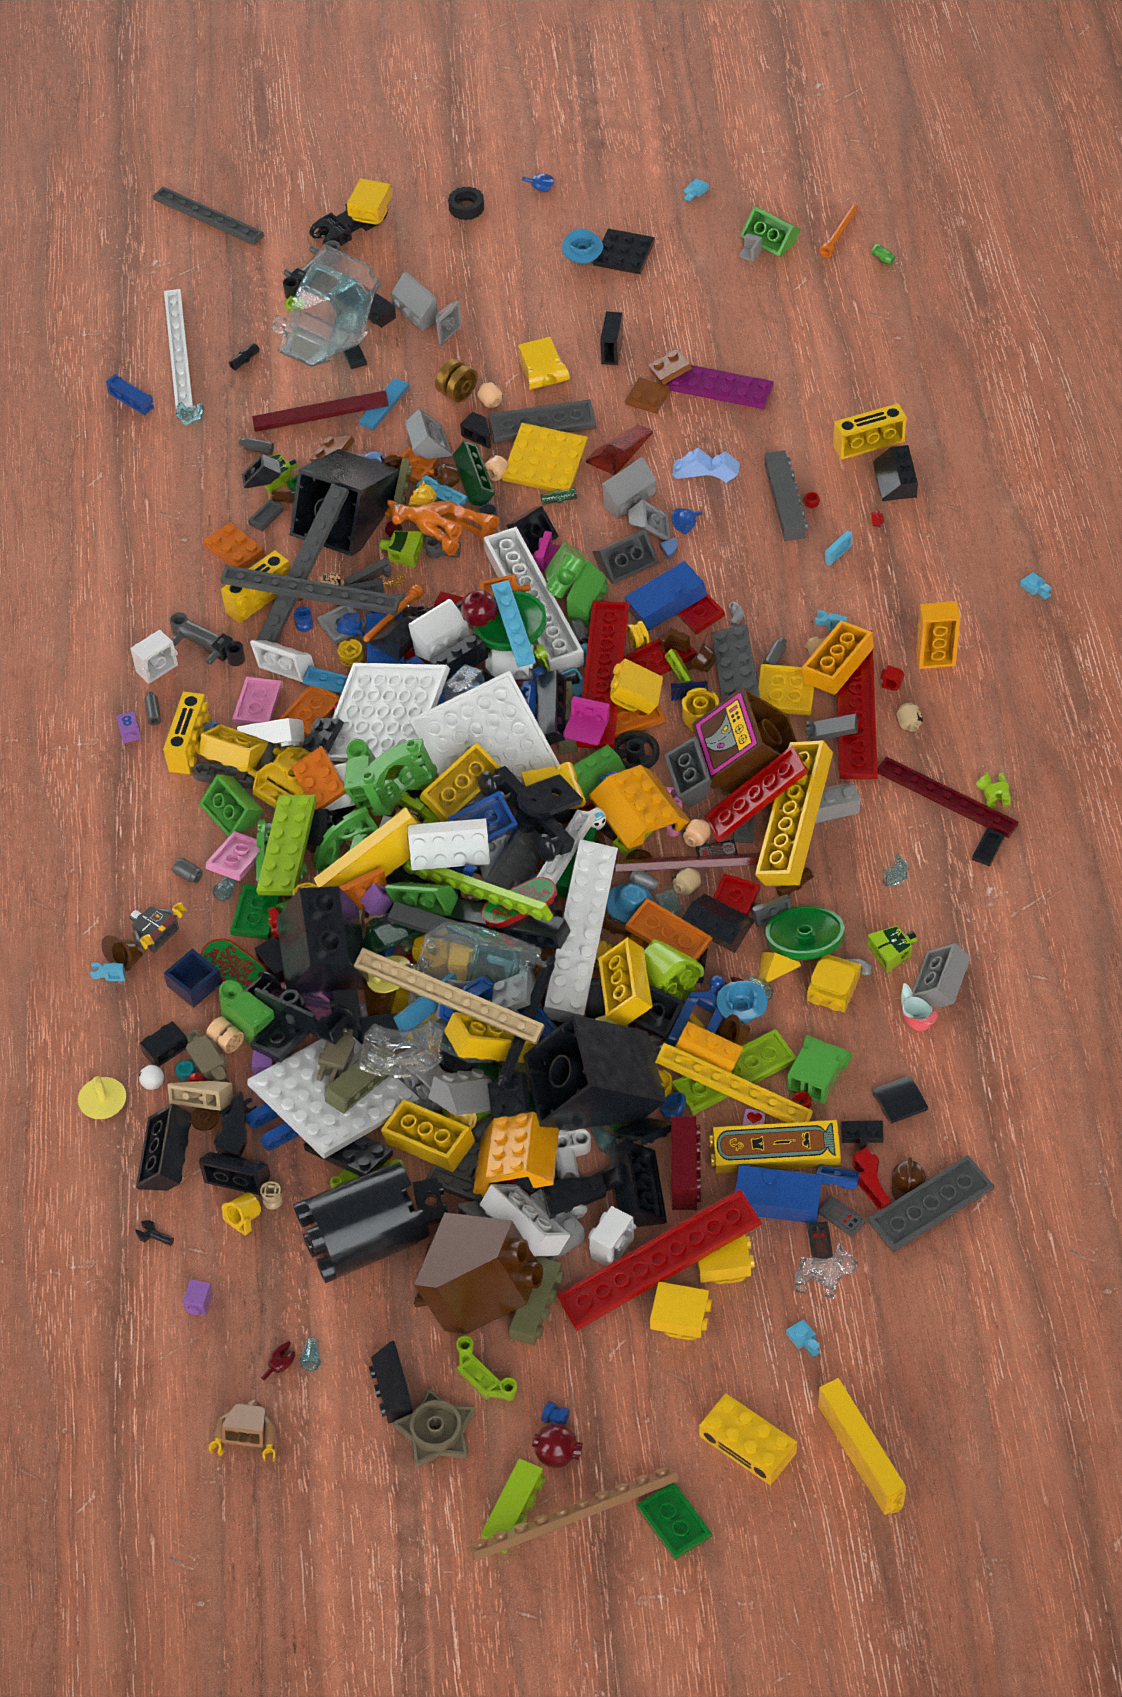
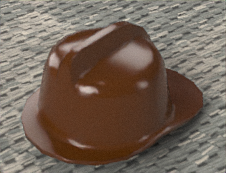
(704, 659)
(120, 951)
(734, 1030)
(906, 1177)

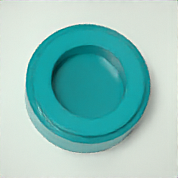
(184, 1069)

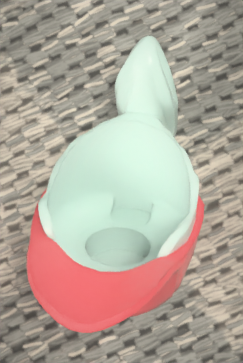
(916, 1010)

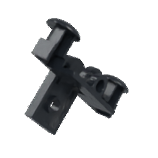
(535, 807)
(293, 1019)

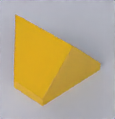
(775, 965)

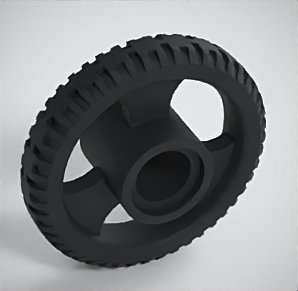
(635, 749)

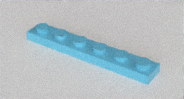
(513, 623)

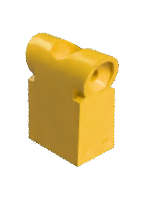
(541, 363)
(566, 770)

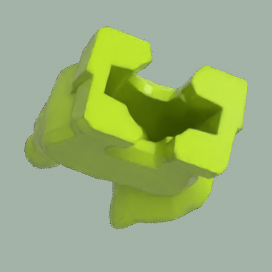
(994, 791)

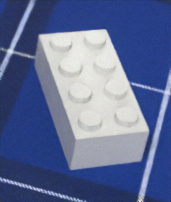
(448, 844)
(532, 1221)

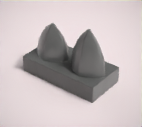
(764, 912)

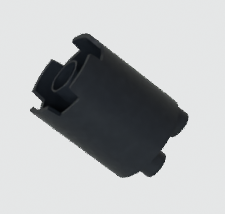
(361, 1221)

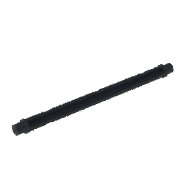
(530, 1012)

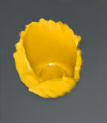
(422, 496)

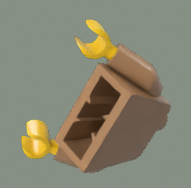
(247, 1427)

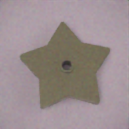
(436, 1429)

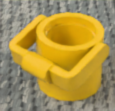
(241, 1211)

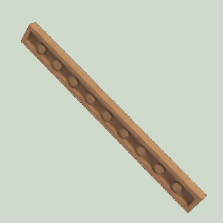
(566, 1515)

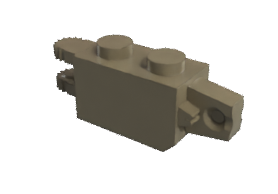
(336, 1057)

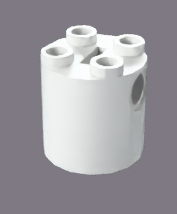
(504, 661)

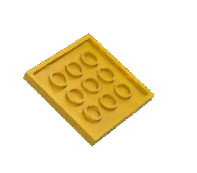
(545, 458)

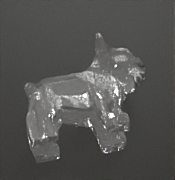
(825, 1271)

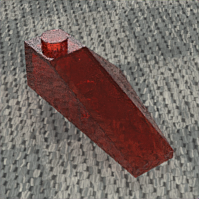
(618, 451)

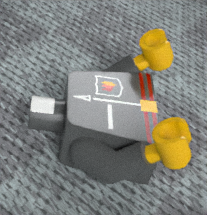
(155, 926)

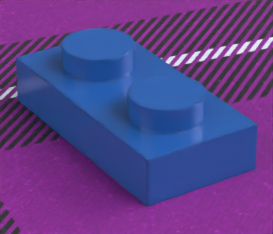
(838, 1176)

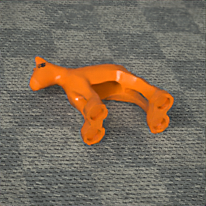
(446, 516)

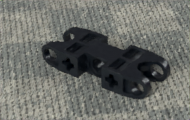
(338, 227)

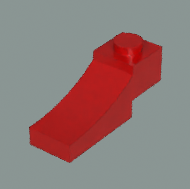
(867, 1164)

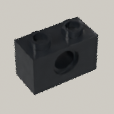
(430, 1188)

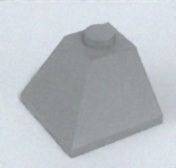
(448, 321)
(652, 519)

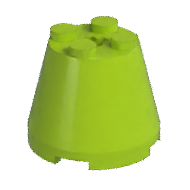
(671, 970)

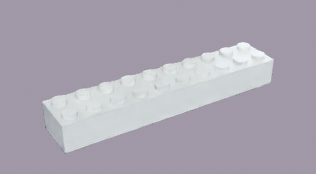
(511, 556)
(584, 915)

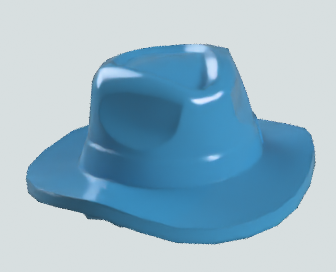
(582, 246)
(626, 900)
(742, 999)

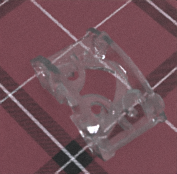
(424, 1039)

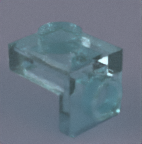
(189, 414)
(897, 873)
(669, 901)

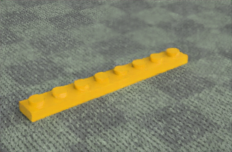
(732, 1085)

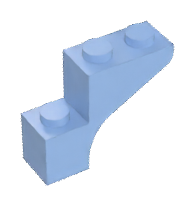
(700, 464)

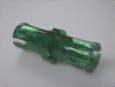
(558, 496)

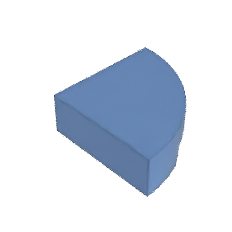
(669, 547)

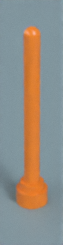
(828, 248)
(414, 593)

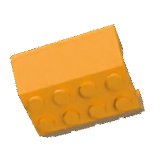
(637, 805)
(516, 1149)

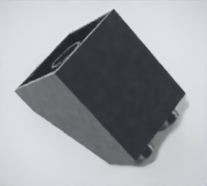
(369, 489)
(321, 941)
(593, 1075)

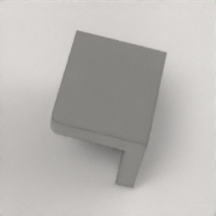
(751, 248)

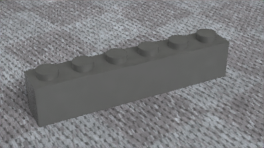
(785, 495)

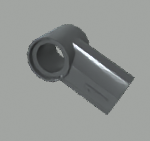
(434, 548)

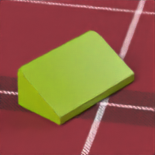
(678, 666)

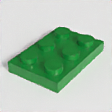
(252, 913)
(674, 1520)

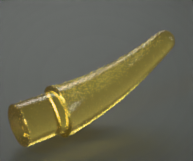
(394, 582)

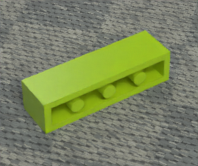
(515, 1499)

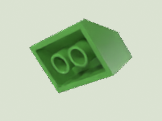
(775, 232)
(588, 587)
(595, 766)
(230, 805)
(426, 897)

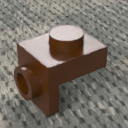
(675, 639)

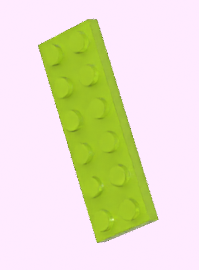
(286, 845)
(757, 1061)

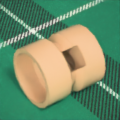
(225, 1034)

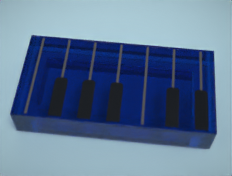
(679, 690)

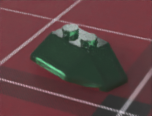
(383, 934)

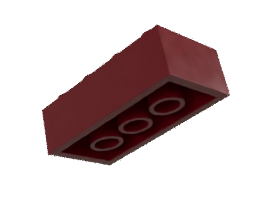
(685, 1163)

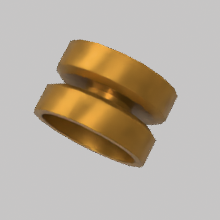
(456, 380)

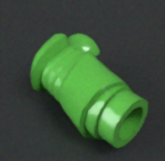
(883, 254)

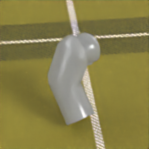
(737, 614)
(865, 966)

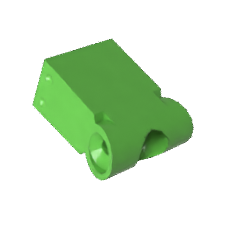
(564, 569)
(359, 759)
(243, 1010)
(817, 1068)

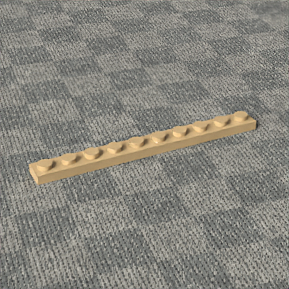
(449, 996)

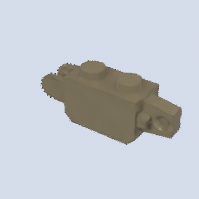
(205, 1057)

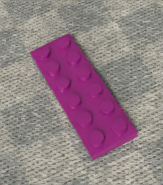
(723, 386)

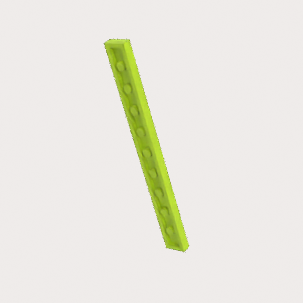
(484, 890)

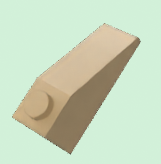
(201, 1094)

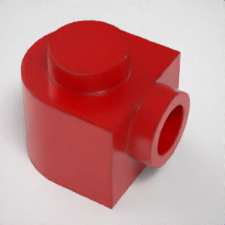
(892, 678)

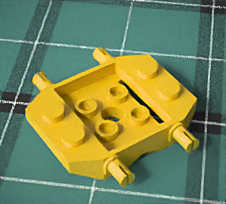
(279, 773)

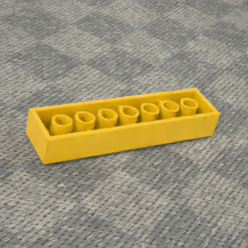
(794, 819)

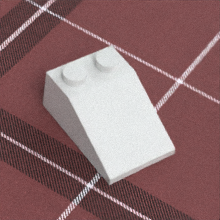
(284, 731)

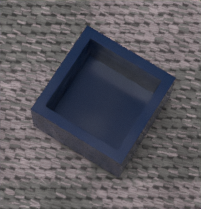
(193, 977)

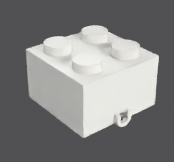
(154, 656)
(611, 1236)

